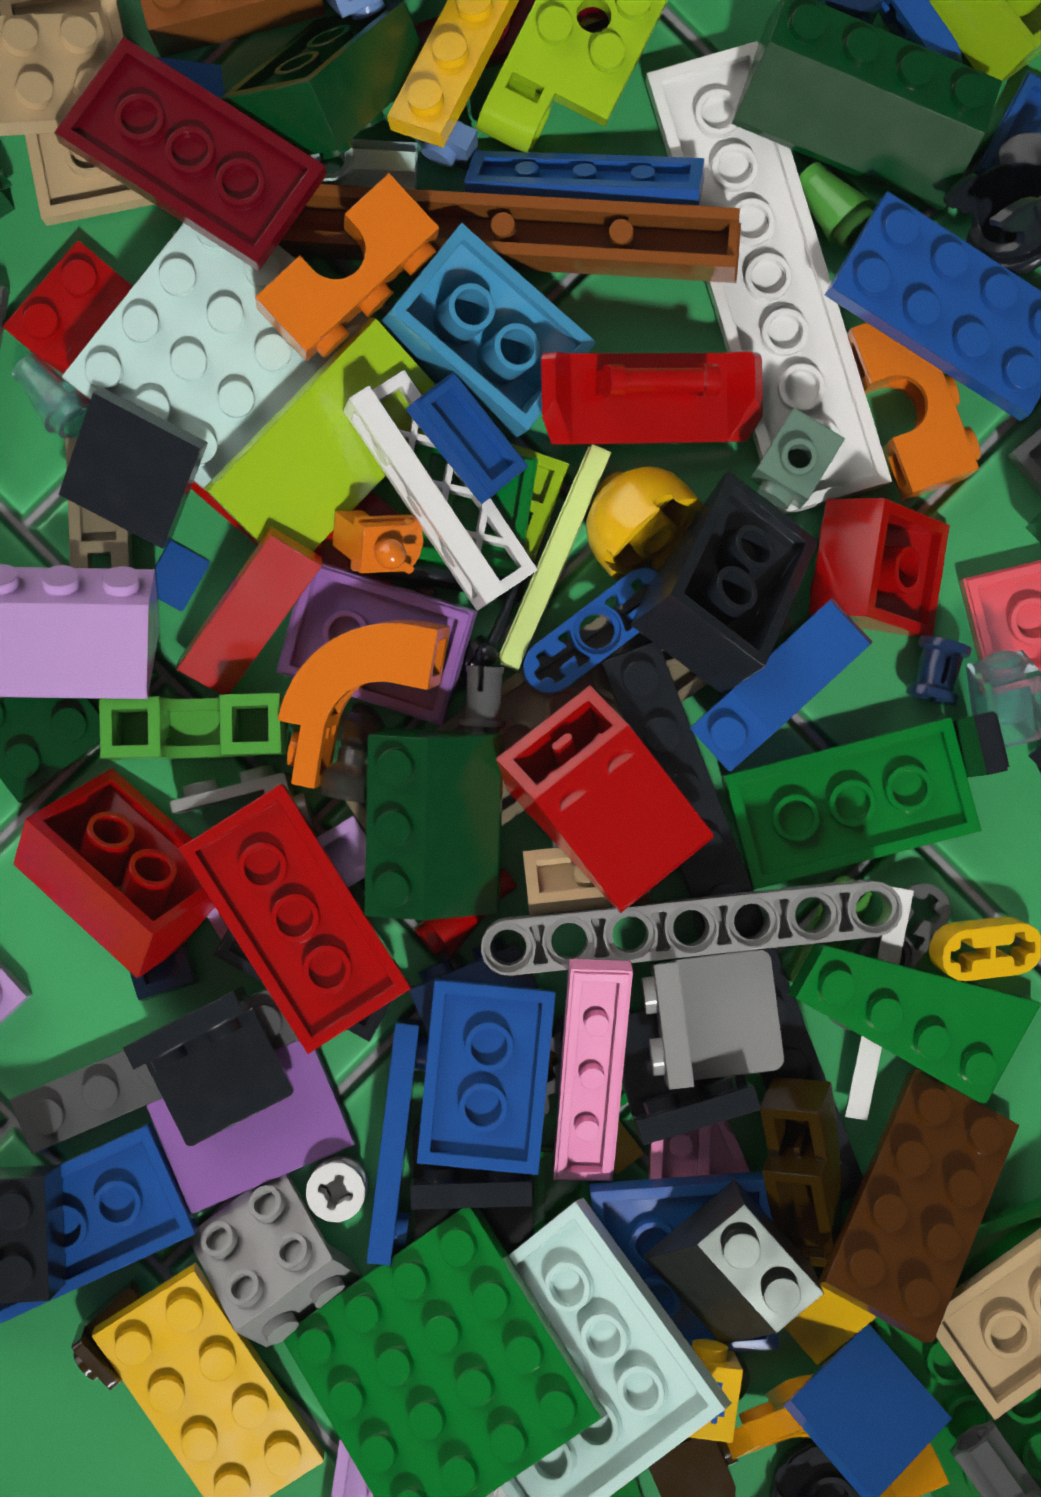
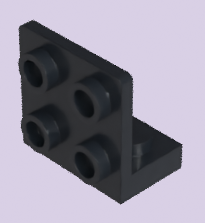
(213, 1066)
(666, 1112)

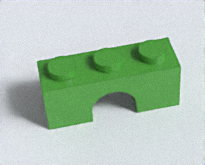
(192, 727)

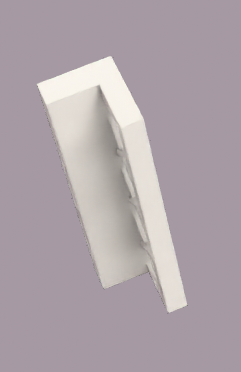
(428, 498)

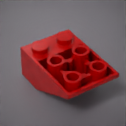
(603, 798)

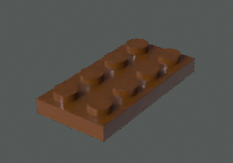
(919, 1206)

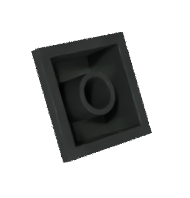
(735, 1268)

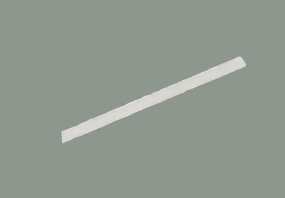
(869, 1052)

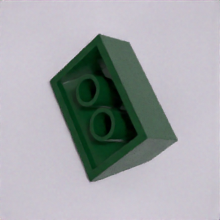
(331, 80)
(433, 824)

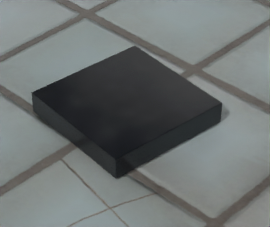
(132, 467)

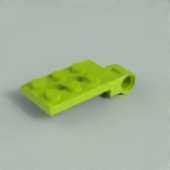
(566, 65)

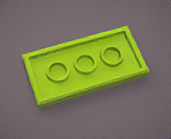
(309, 453)

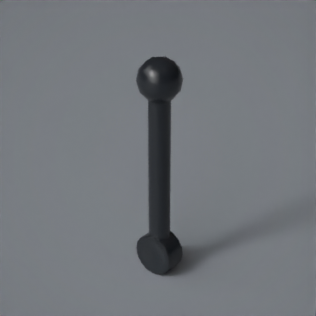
(487, 652)

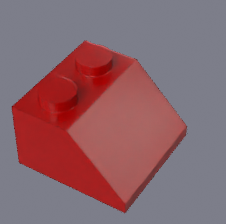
(880, 565)

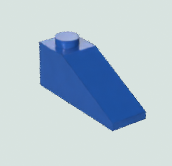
(788, 682)

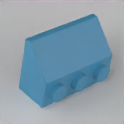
(486, 326)

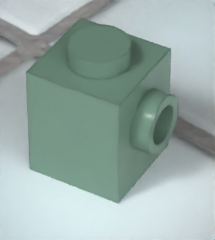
(796, 460)

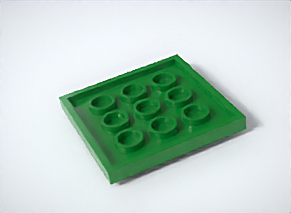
(443, 1368)

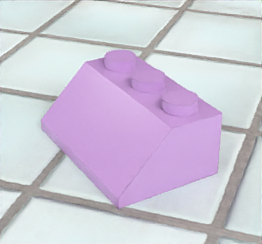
(77, 632)

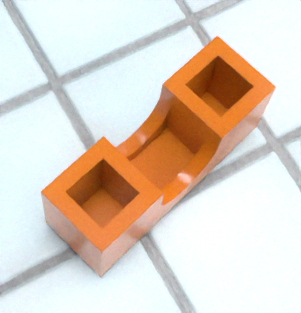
(315, 309)
(939, 446)

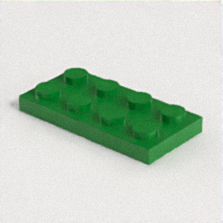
(851, 803)

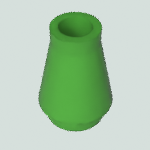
(835, 205)

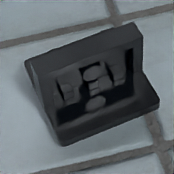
(444, 1190)

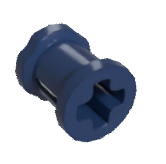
(938, 670)

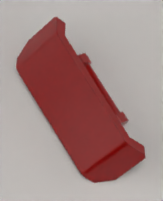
(651, 397)

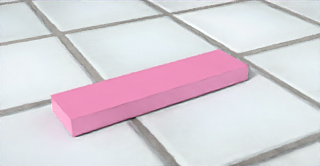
(591, 1069)

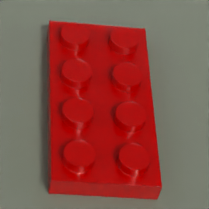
(295, 918)

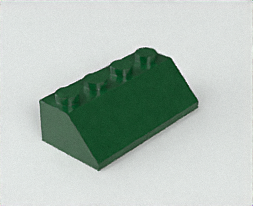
(865, 101)

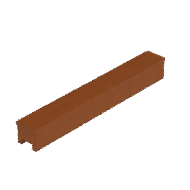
(549, 232)

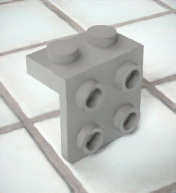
(713, 1017)
(270, 1261)

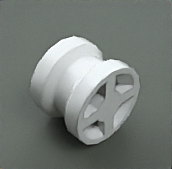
(341, 1176)

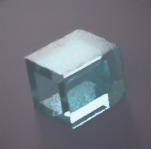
(1012, 689)

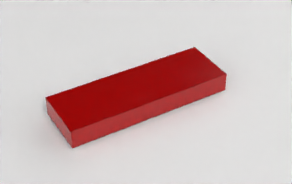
(249, 612)

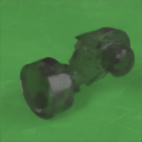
(348, 775)

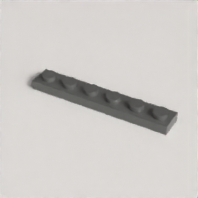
(110, 1089)

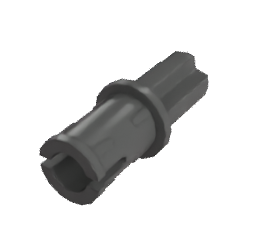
(483, 699)

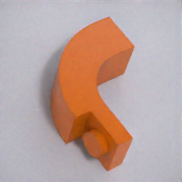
(387, 651)

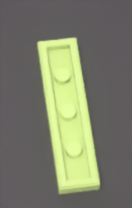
(554, 558)

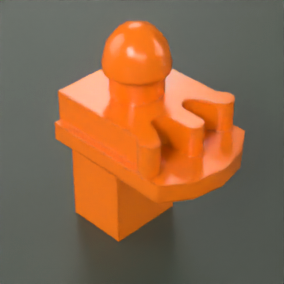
(378, 542)

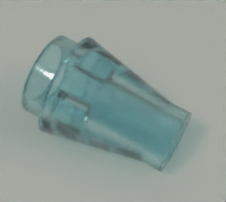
(53, 399)

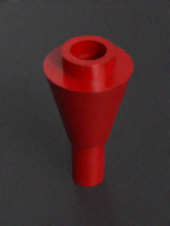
(451, 933)

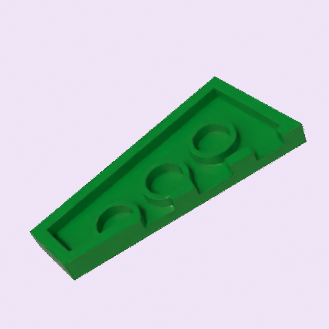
(930, 1020)

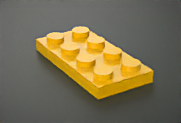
(208, 1390)

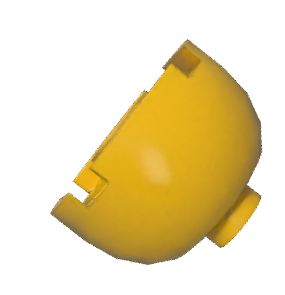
(638, 519)

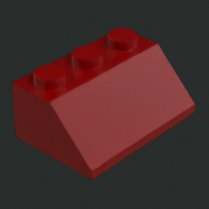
(115, 870)

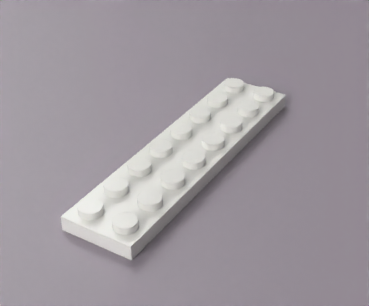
(781, 270)

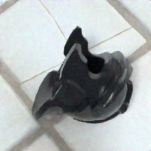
(1005, 205)

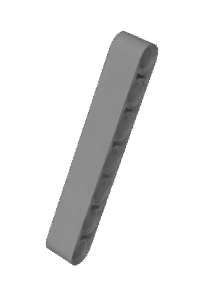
(719, 934)

